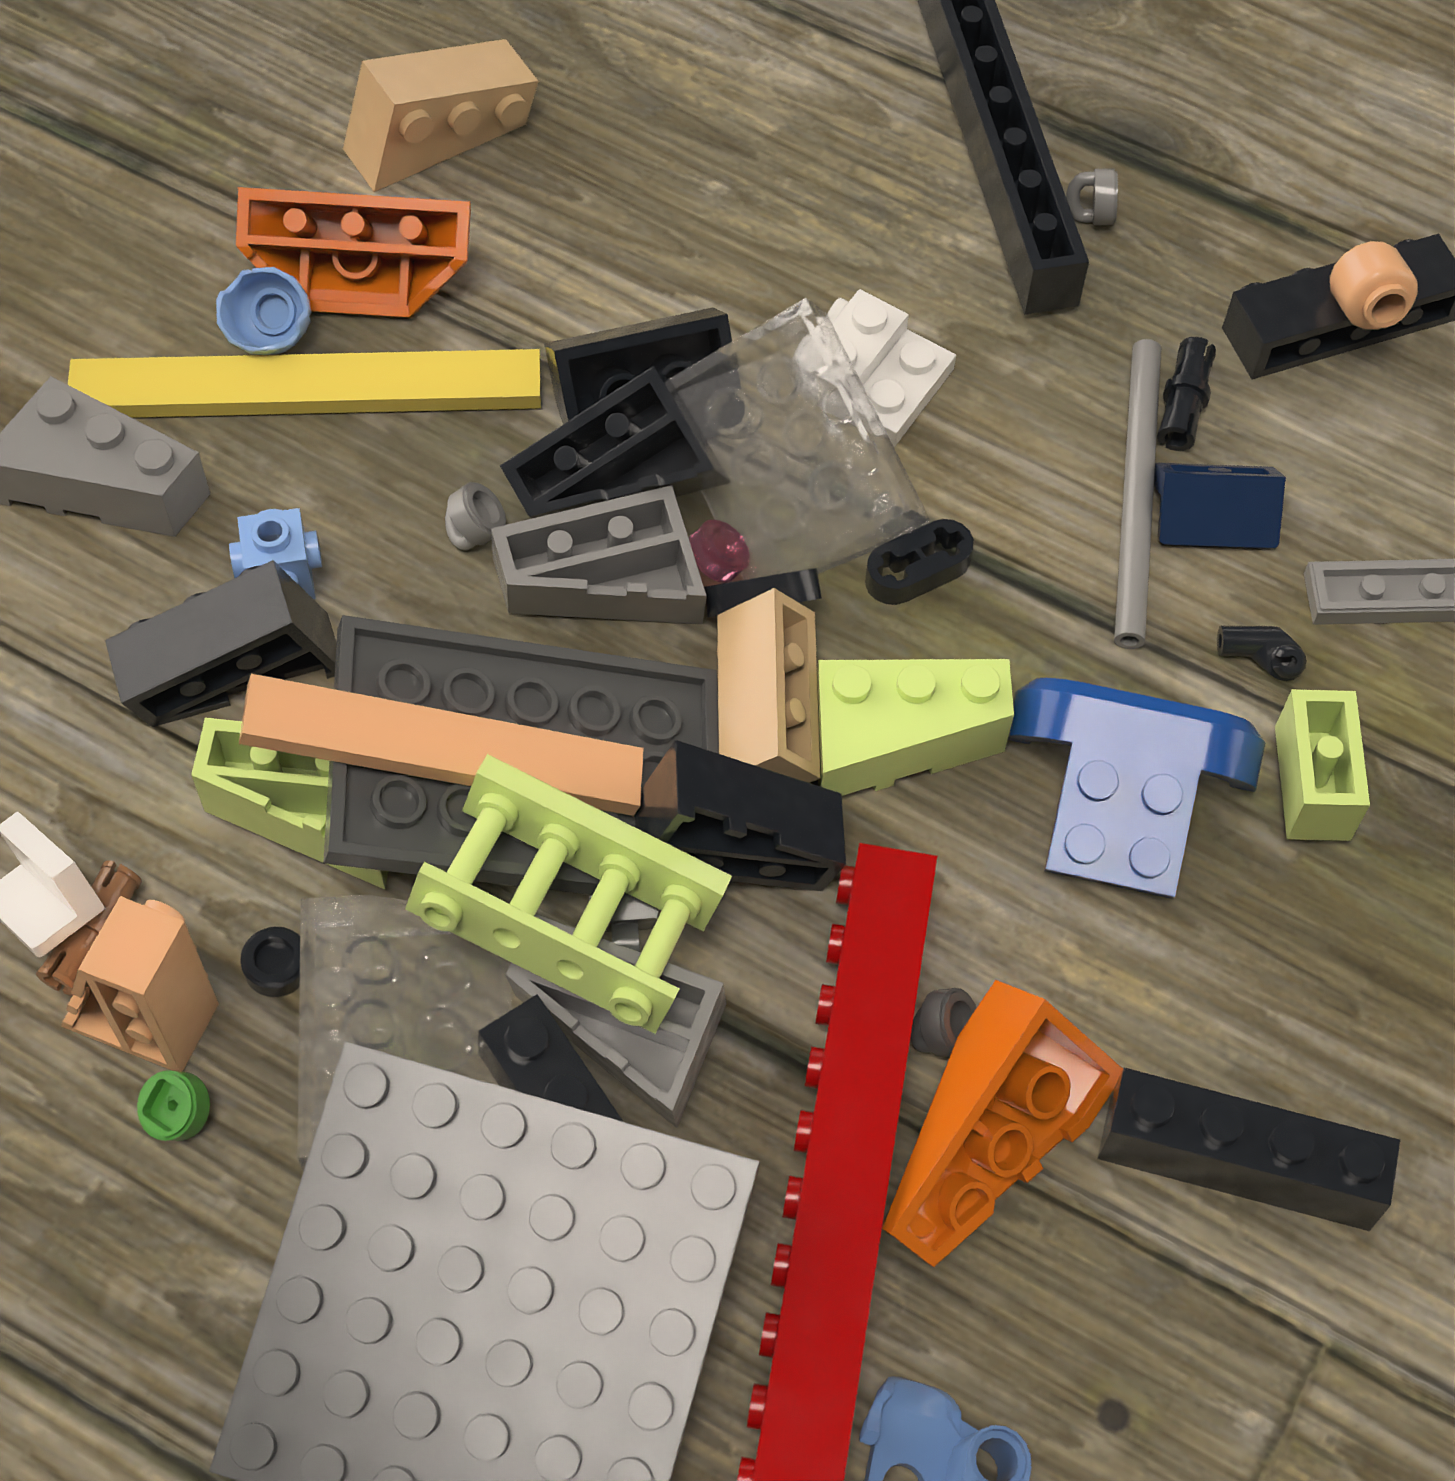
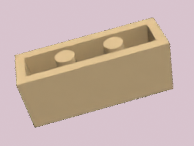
(769, 685)

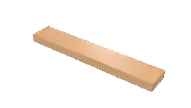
(434, 741)

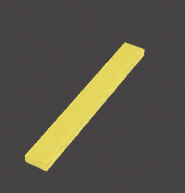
(312, 382)

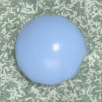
(263, 311)

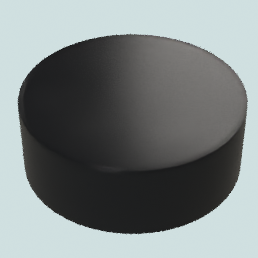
(272, 961)

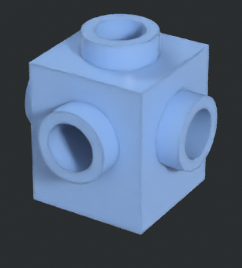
(281, 538)

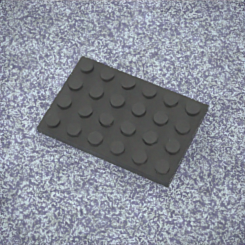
(406, 820)

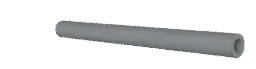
(1138, 496)

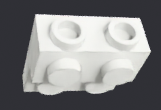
(891, 361)

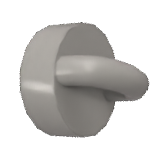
(1104, 197)
(472, 515)

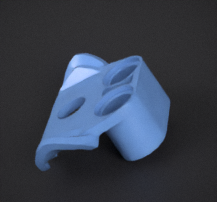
(925, 1433)

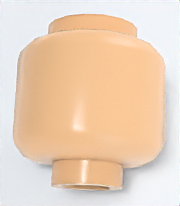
(1373, 285)

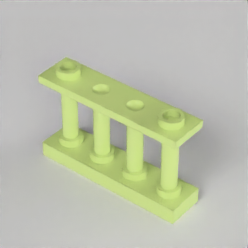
(594, 843)

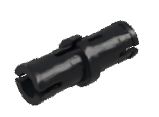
(1186, 394)

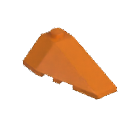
(1004, 1102)

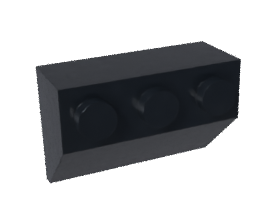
(601, 362)

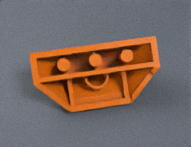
(354, 248)

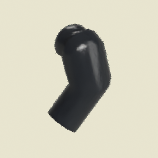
(1266, 646)

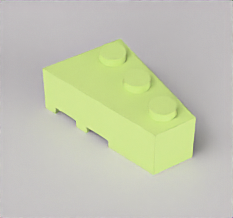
(908, 717)
(267, 792)

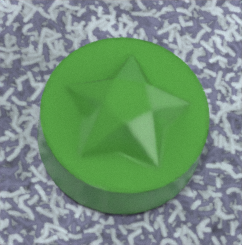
(173, 1105)

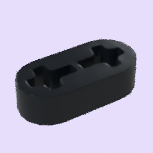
(922, 566)
(798, 585)

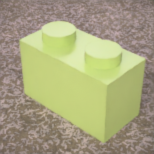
(1321, 765)

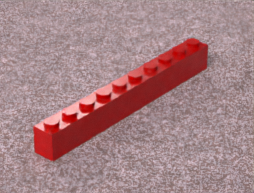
(844, 1187)

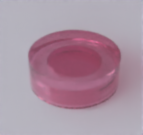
(719, 550)

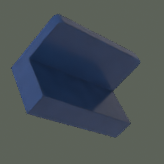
(1219, 505)

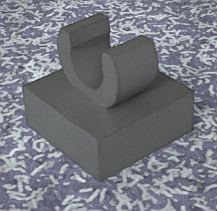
(629, 919)

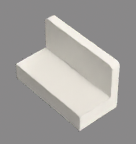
(44, 895)

